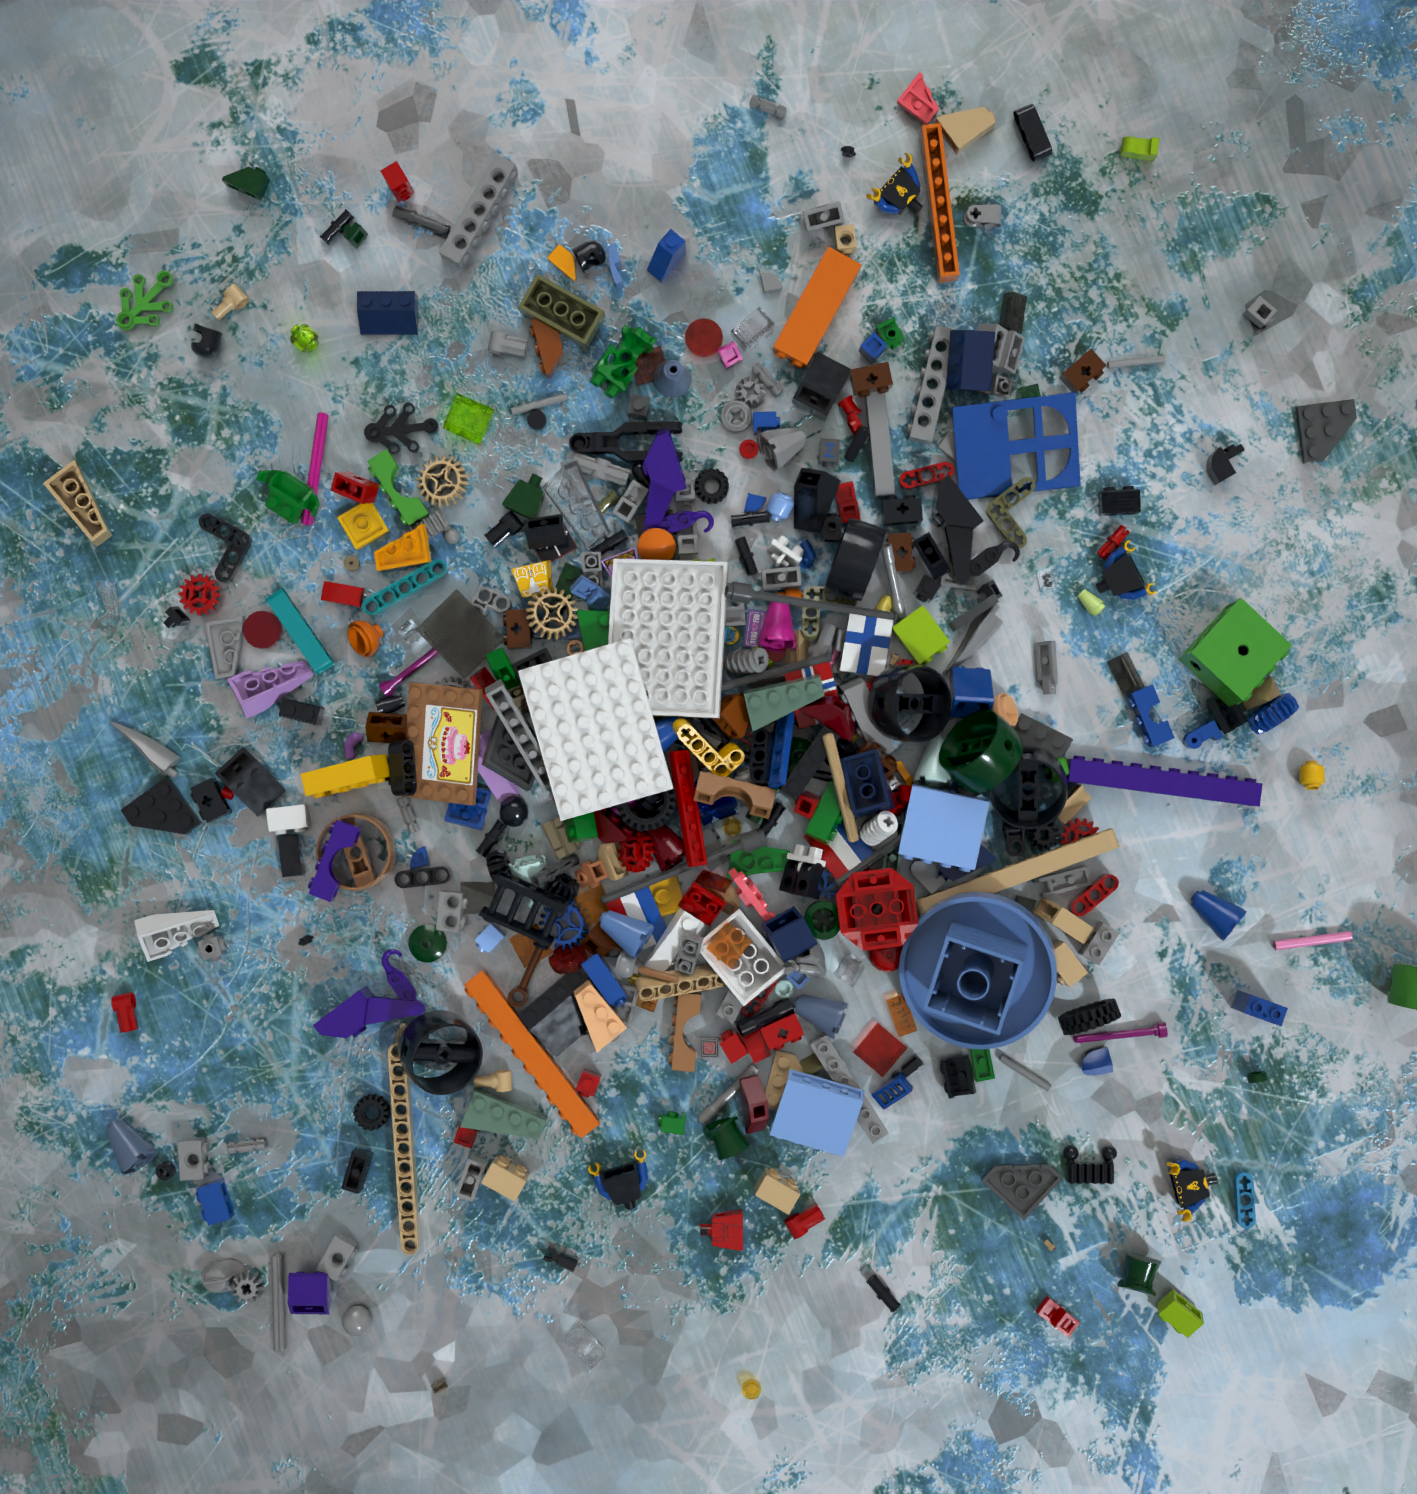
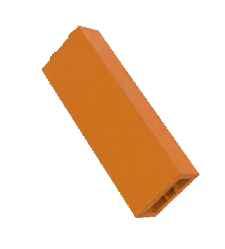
(816, 308)

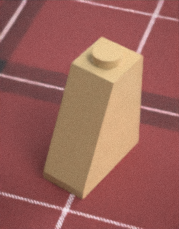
(965, 127)
(1063, 920)

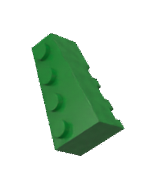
(594, 628)

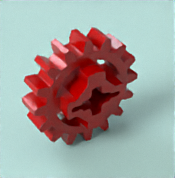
(205, 588)
(1075, 831)
(636, 851)

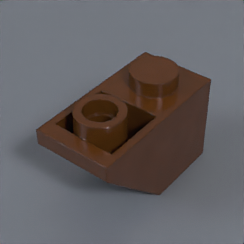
(601, 943)

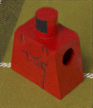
(725, 1230)

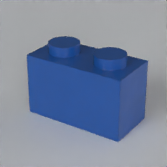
(215, 1201)

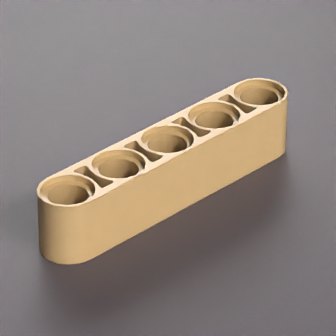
(703, 979)

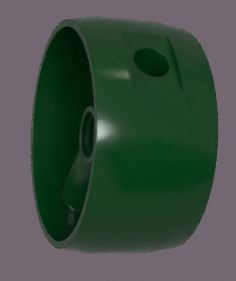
(981, 751)

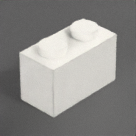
(288, 817)

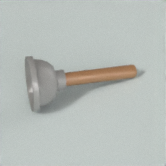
(628, 966)

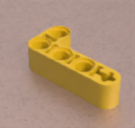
(702, 747)

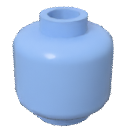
(780, 506)

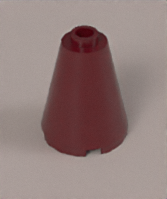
(667, 846)

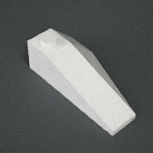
(165, 932)
(667, 949)

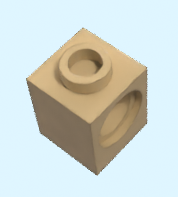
(848, 232)

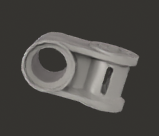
(987, 216)

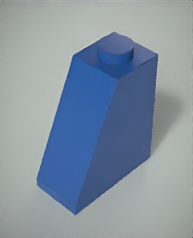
(667, 255)
(605, 980)

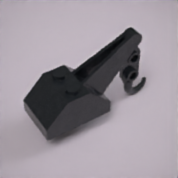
(959, 519)

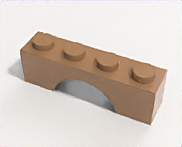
(757, 798)
(683, 1055)

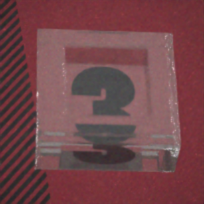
(1047, 580)

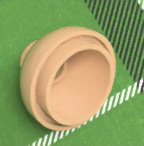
(1006, 708)

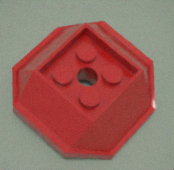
(898, 909)

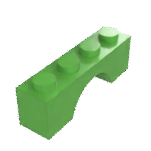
(385, 468)

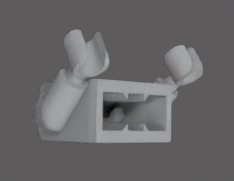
(809, 963)

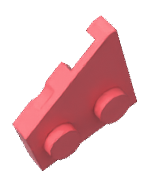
(918, 101)

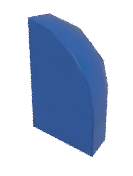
(1097, 1062)

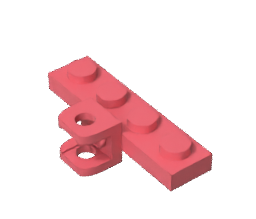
(750, 894)

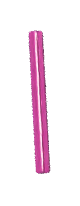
(316, 460)

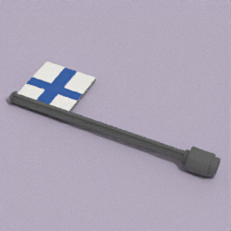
(865, 634)

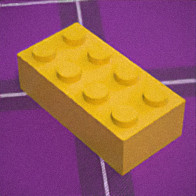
(346, 776)

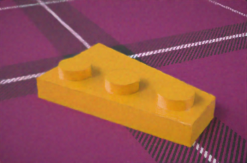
(405, 551)

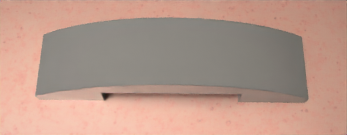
(687, 537)

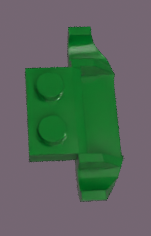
(288, 495)

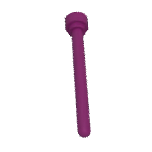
(389, 686)
(1158, 1030)

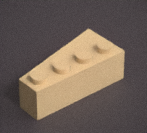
(76, 497)

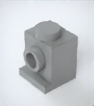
(1260, 306)

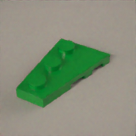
(758, 861)

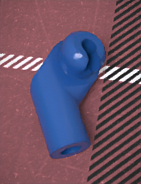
(808, 556)

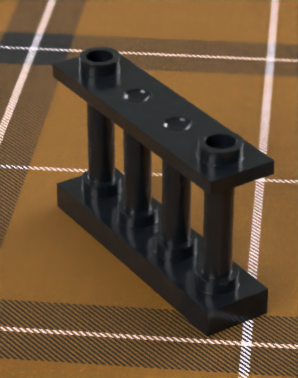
(539, 897)

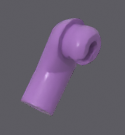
(350, 743)

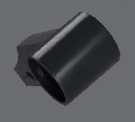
(507, 526)

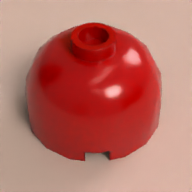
(886, 958)

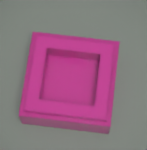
(729, 354)

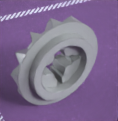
(759, 389)
(727, 416)

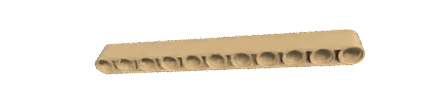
(1028, 868)
(401, 1156)

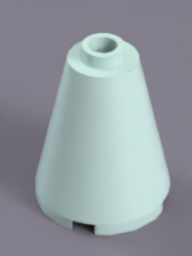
(929, 770)
(526, 868)

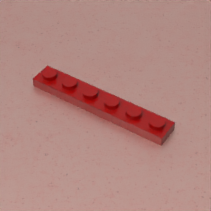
(688, 808)

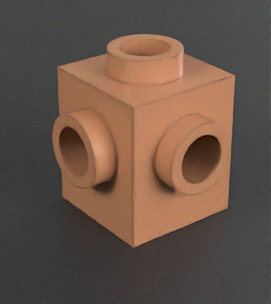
(591, 874)

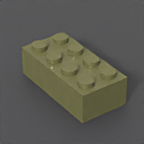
(562, 311)

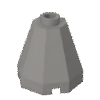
(780, 445)

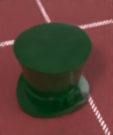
(822, 919)
(726, 1137)
(1139, 1273)

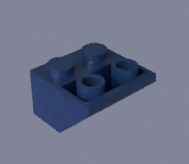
(788, 934)

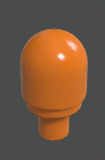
(794, 592)

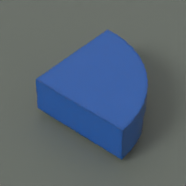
(754, 502)
(419, 858)

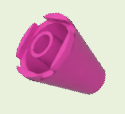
(777, 628)

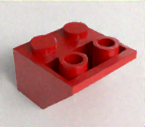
(701, 903)

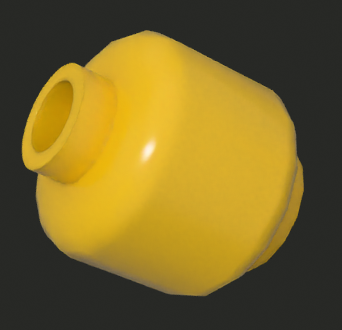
(1311, 775)

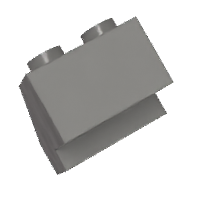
(1006, 348)

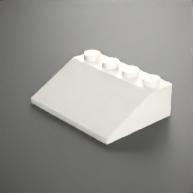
(755, 968)

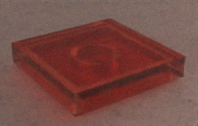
(880, 1049)

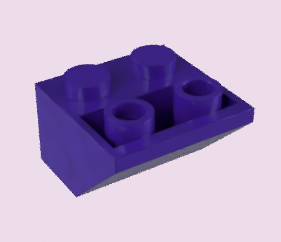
(309, 1293)

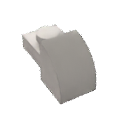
(631, 501)

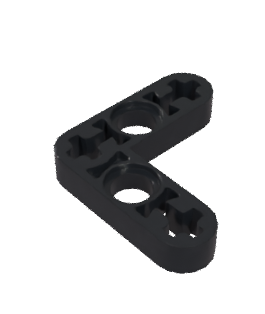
(234, 546)

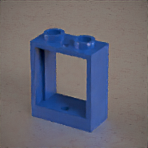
(1259, 1008)

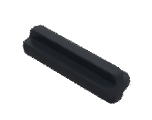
(857, 444)

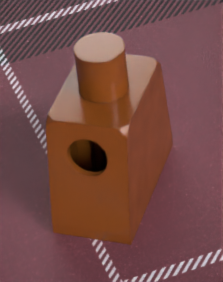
(733, 715)

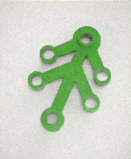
(142, 303)

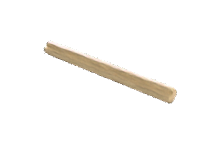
(840, 787)

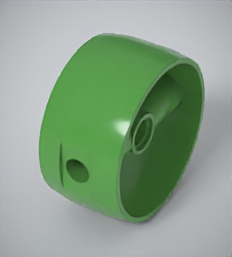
(1403, 986)

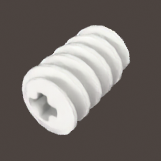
(879, 828)

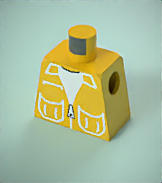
(534, 578)

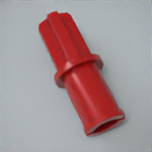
(1113, 542)

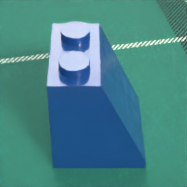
(970, 690)

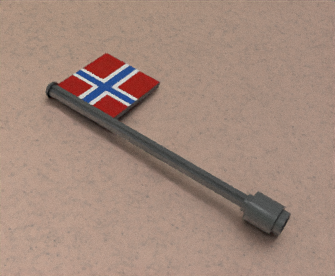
(796, 670)

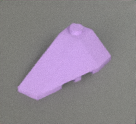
(498, 785)

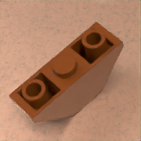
(548, 346)

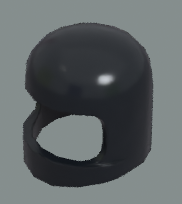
(587, 250)
(209, 344)

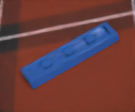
(781, 751)

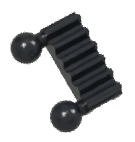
(1090, 1171)

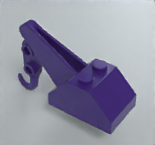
(666, 478)
(367, 1009)

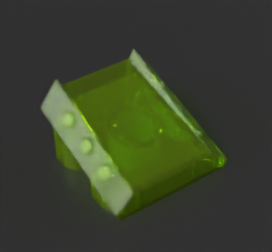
(468, 418)

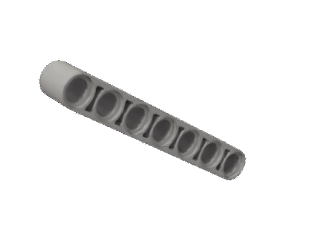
(879, 444)

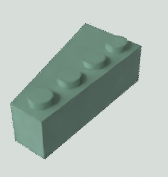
(779, 699)
(502, 1116)

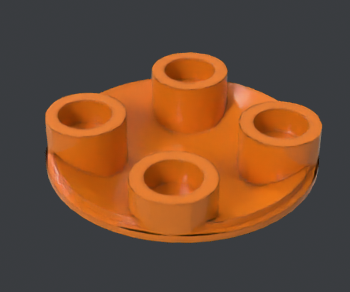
(656, 545)

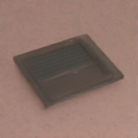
(460, 634)

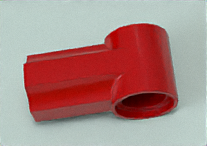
(125, 1007)
(800, 1223)

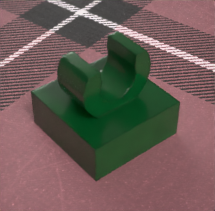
(354, 234)

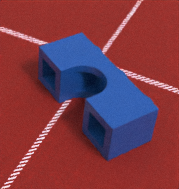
(1141, 702)

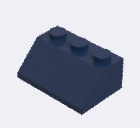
(387, 312)
(970, 360)

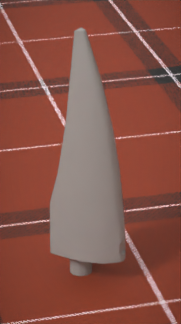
(979, 632)
(155, 753)

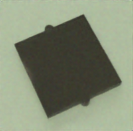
(478, 894)

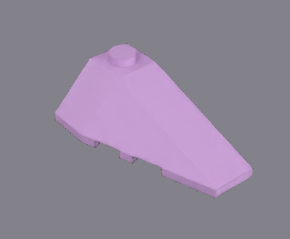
(264, 688)

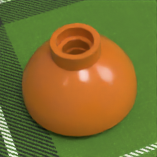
(364, 637)

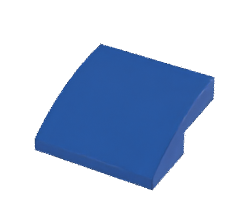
(470, 815)

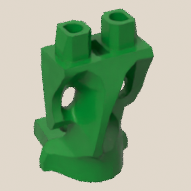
(633, 342)

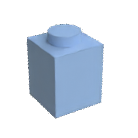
(489, 938)

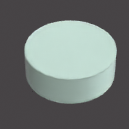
(784, 988)

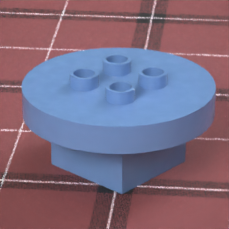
(978, 970)

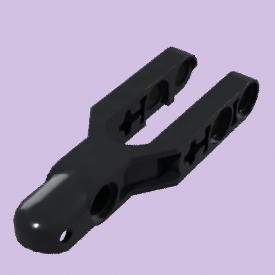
(607, 441)

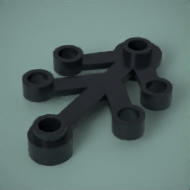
(397, 429)

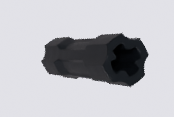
(766, 1016)

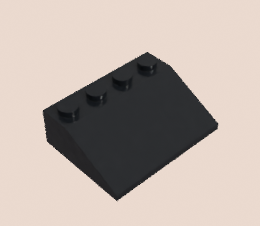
(556, 1014)

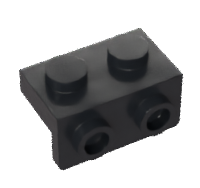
(1227, 716)
(958, 1076)

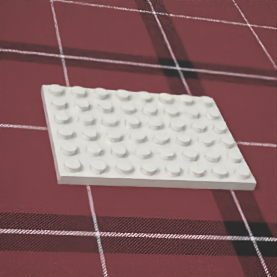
(676, 629)
(595, 729)

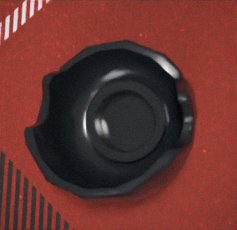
(514, 811)

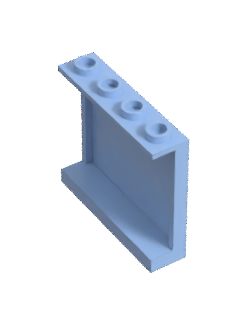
(943, 827)
(817, 1112)

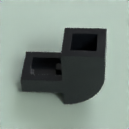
(1218, 463)

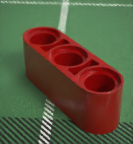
(1102, 893)

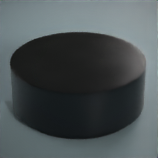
(537, 420)

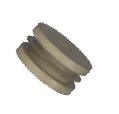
(347, 563)
(439, 1386)

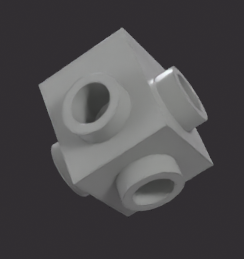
(218, 944)

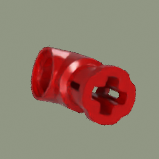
(851, 411)

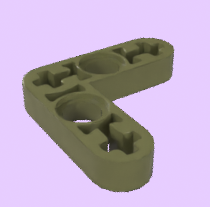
(1005, 506)
(816, 590)

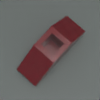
(832, 714)
(611, 827)
(753, 1104)

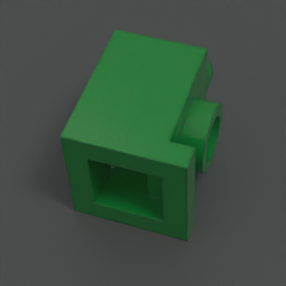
(887, 326)
(672, 1122)

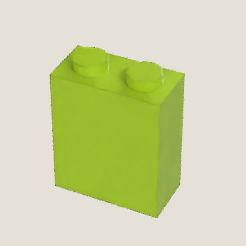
(920, 636)

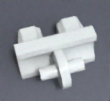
(783, 555)

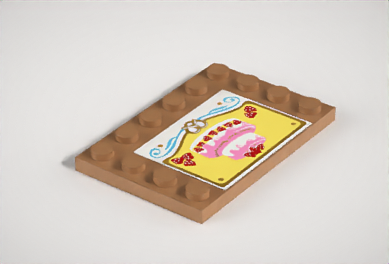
(446, 740)

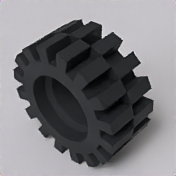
(711, 497)
(365, 1122)

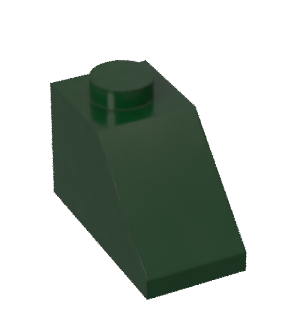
(248, 181)

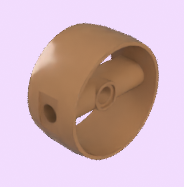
(361, 866)

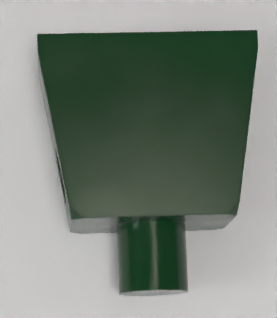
(526, 498)

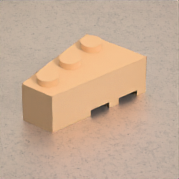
(598, 1015)

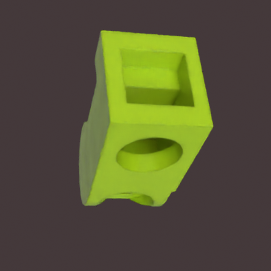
(1140, 148)

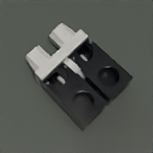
(803, 872)

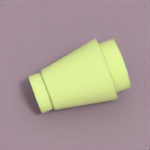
(1091, 602)

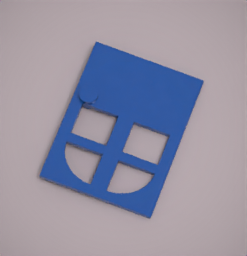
(985, 447)

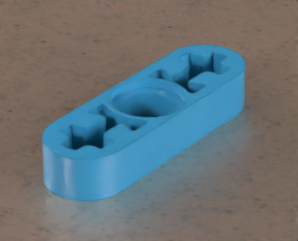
(1240, 1214)

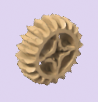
(427, 474)
(545, 607)

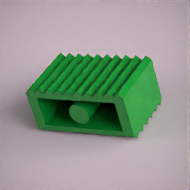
(502, 668)

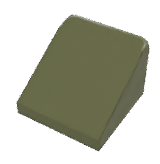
(811, 1064)

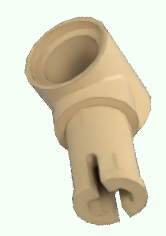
(233, 299)
(500, 1081)

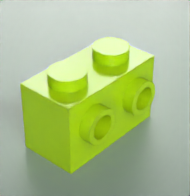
(1180, 1313)

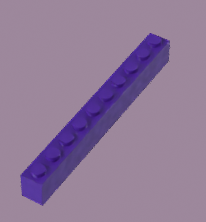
(1164, 782)

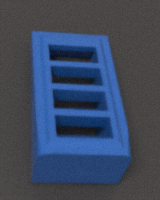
(902, 1081)

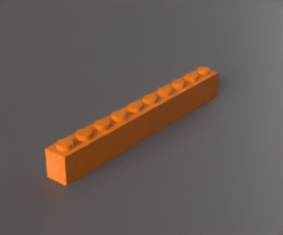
(532, 1053)

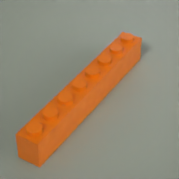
(939, 203)

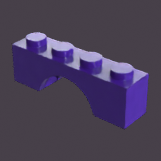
(325, 883)

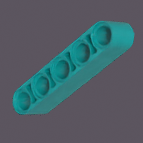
(395, 588)
(300, 631)

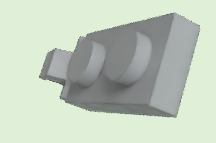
(1046, 666)

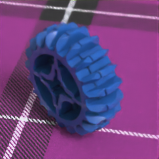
(1273, 713)
(580, 929)

